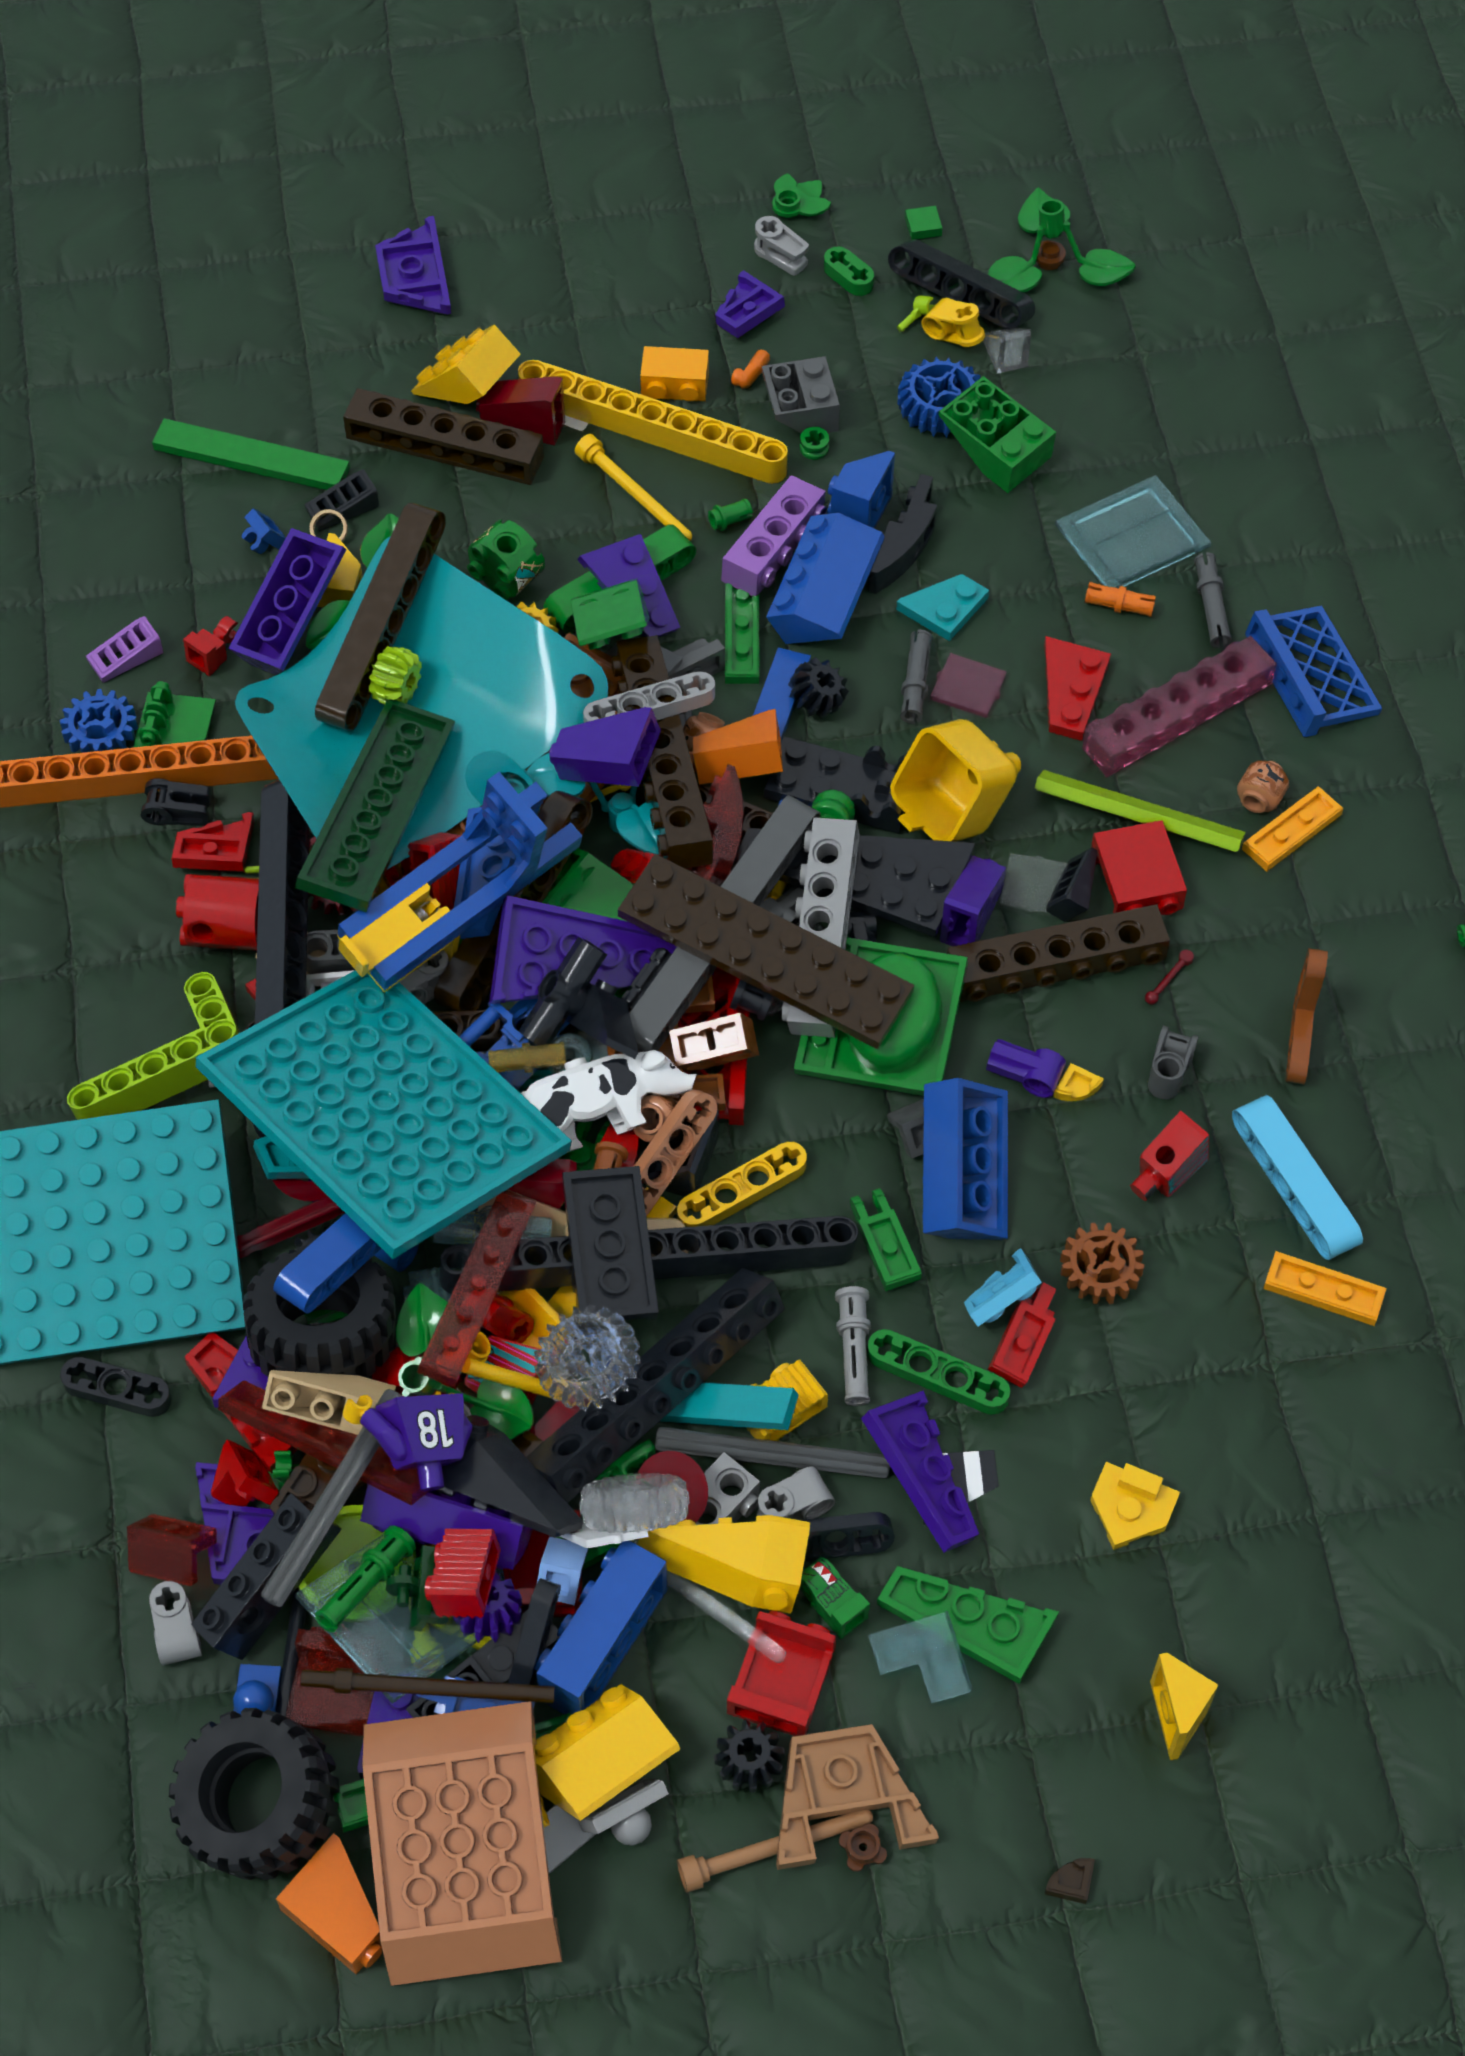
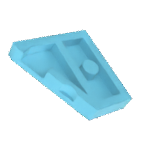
(1002, 1290)

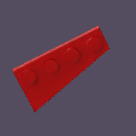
(209, 1364)

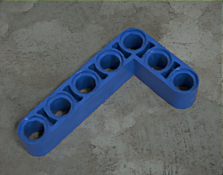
(331, 1262)

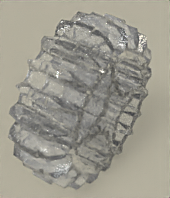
(560, 1369)
(634, 1502)

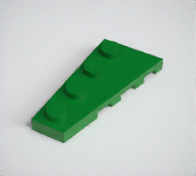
(987, 1628)

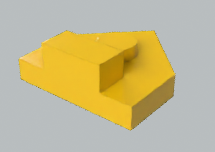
(1132, 1503)

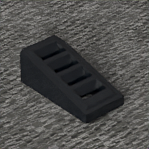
(349, 487)
(1074, 887)

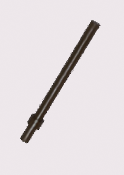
(345, 1681)

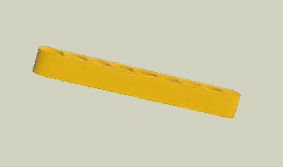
(666, 425)

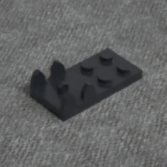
(814, 768)
(610, 1242)

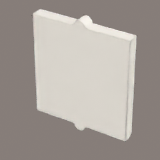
(591, 1538)

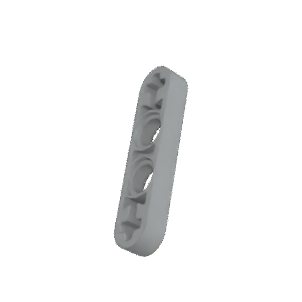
(648, 697)

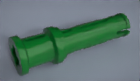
(375, 1566)

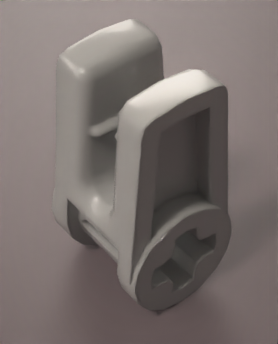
(780, 245)

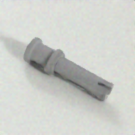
(853, 1328)

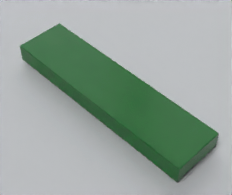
(741, 636)

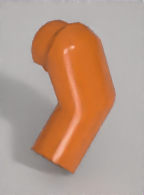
(753, 370)

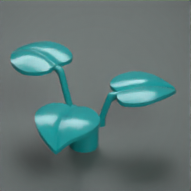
(624, 815)

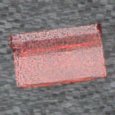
(167, 1548)

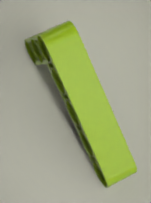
(165, 1069)

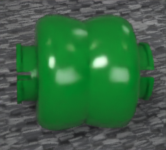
(834, 805)

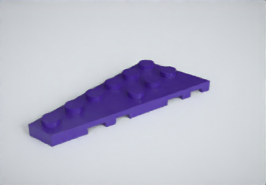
(539, 936)

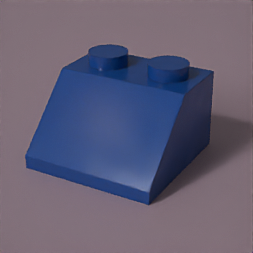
(863, 488)

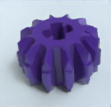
(500, 1613)

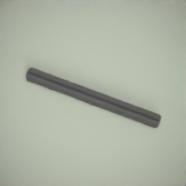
(772, 1452)
(323, 1514)

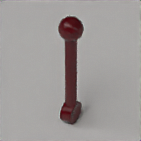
(1185, 958)

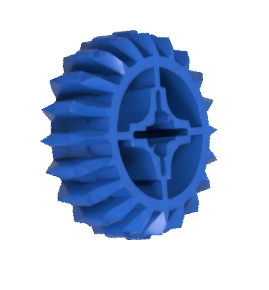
(930, 389)

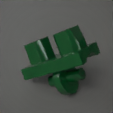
(414, 1586)

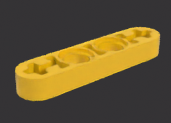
(745, 1191)

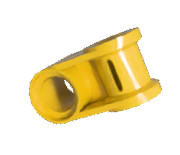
(954, 323)

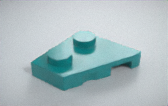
(945, 605)

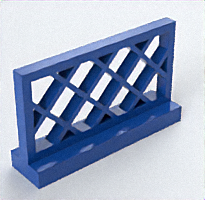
(1289, 675)

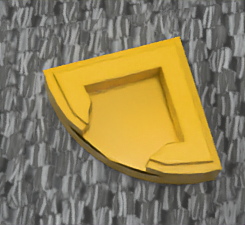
(1077, 1084)

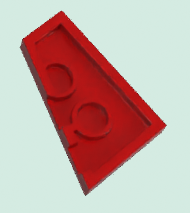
(1073, 685)

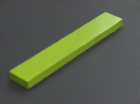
(1139, 810)

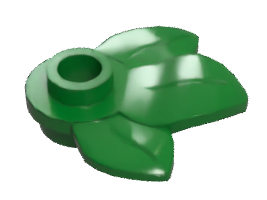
(798, 198)

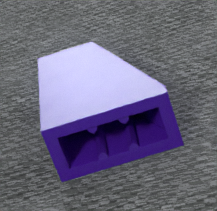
(607, 748)
(971, 901)

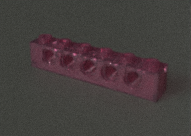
(1178, 705)

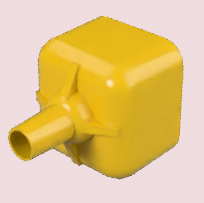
(953, 781)

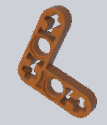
(1303, 1015)

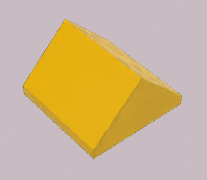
(1181, 1701)

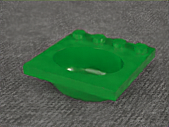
(920, 1038)

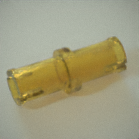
(527, 1057)

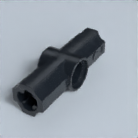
(563, 992)

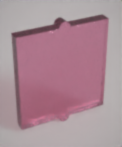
(968, 685)

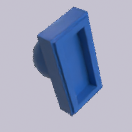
(257, 1687)

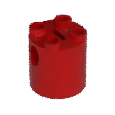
(219, 912)

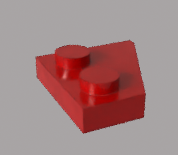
(214, 845)

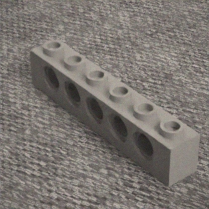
(826, 838)

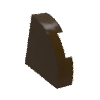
(1072, 1881)

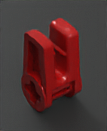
(508, 1321)

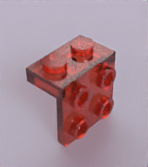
(321, 1706)

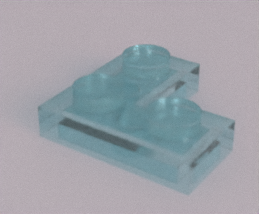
(932, 1646)

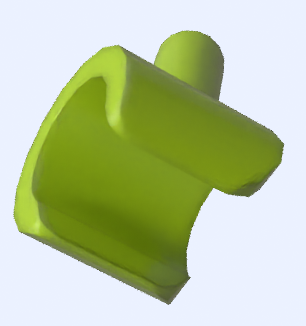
(920, 307)

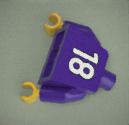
(416, 1431)

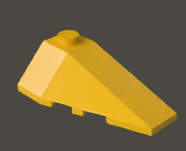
(742, 1560)

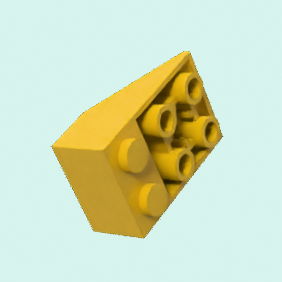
(467, 367)

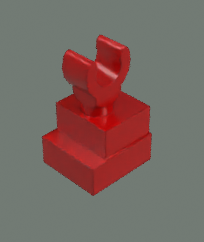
(208, 650)

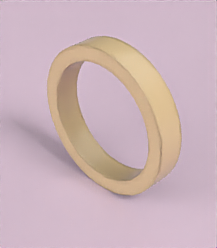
(329, 512)

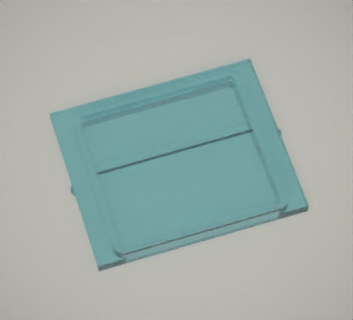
(1132, 533)
(378, 1630)

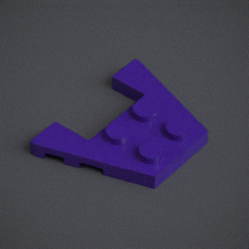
(235, 1525)

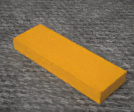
(1292, 828)
(1325, 1288)

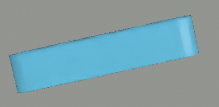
(1297, 1177)

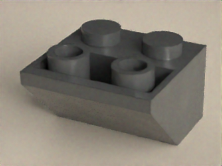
(803, 394)

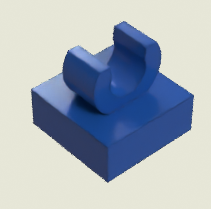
(265, 531)

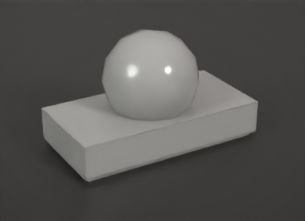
(627, 1812)

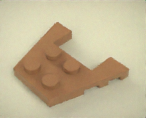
(839, 1776)

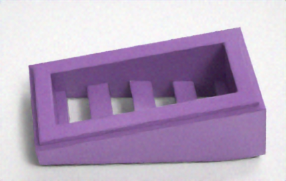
(128, 636)

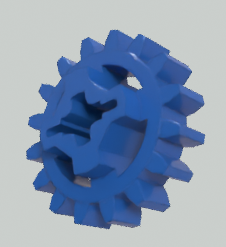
(98, 722)

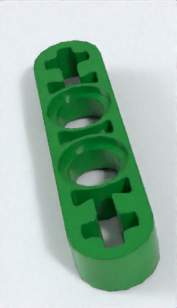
(940, 1366)

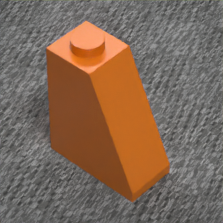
(748, 744)
(333, 1907)

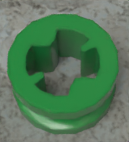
(817, 451)

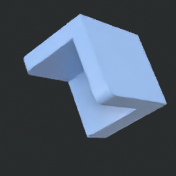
(563, 1565)

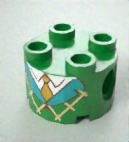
(505, 559)

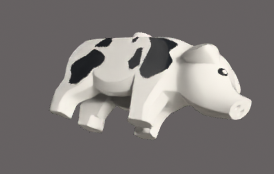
(604, 1088)

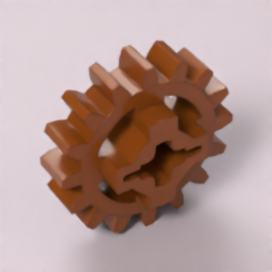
(1110, 1277)

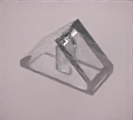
(1008, 348)

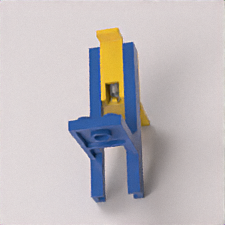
(409, 926)

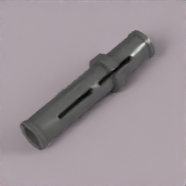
(1210, 588)
(914, 687)

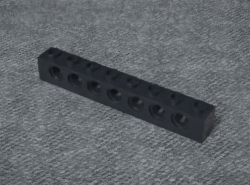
(664, 1379)

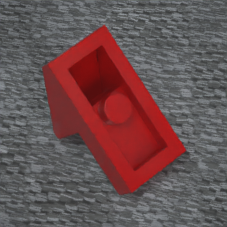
(241, 1477)

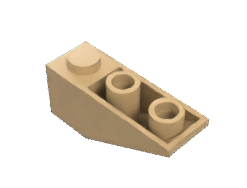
(319, 1396)

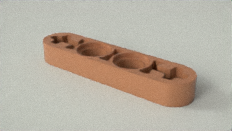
(660, 1148)

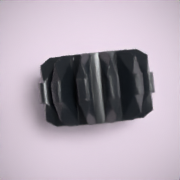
(818, 687)
(763, 1749)

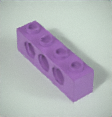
(772, 536)

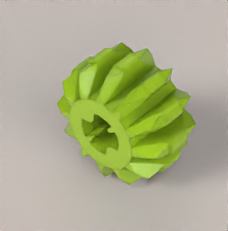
(395, 675)

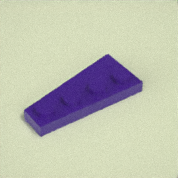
(915, 1456)

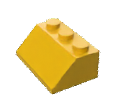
(601, 1751)

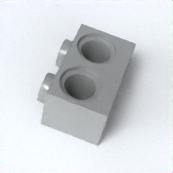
(726, 1473)

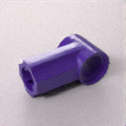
(1035, 1070)

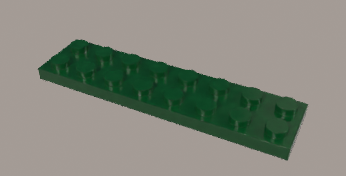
(375, 805)

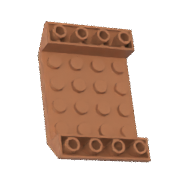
(458, 1844)

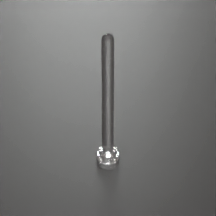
(726, 1617)

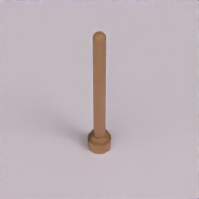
(698, 1870)

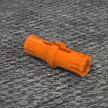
(1120, 599)

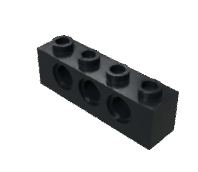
(237, 1611)

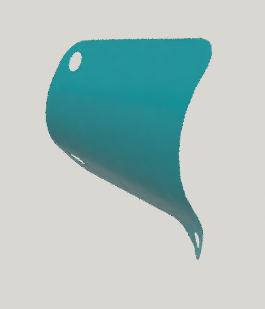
(481, 666)

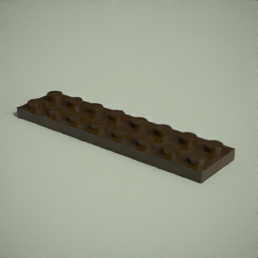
(766, 951)

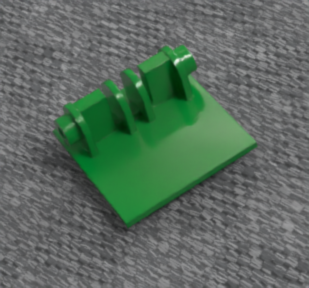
(173, 717)

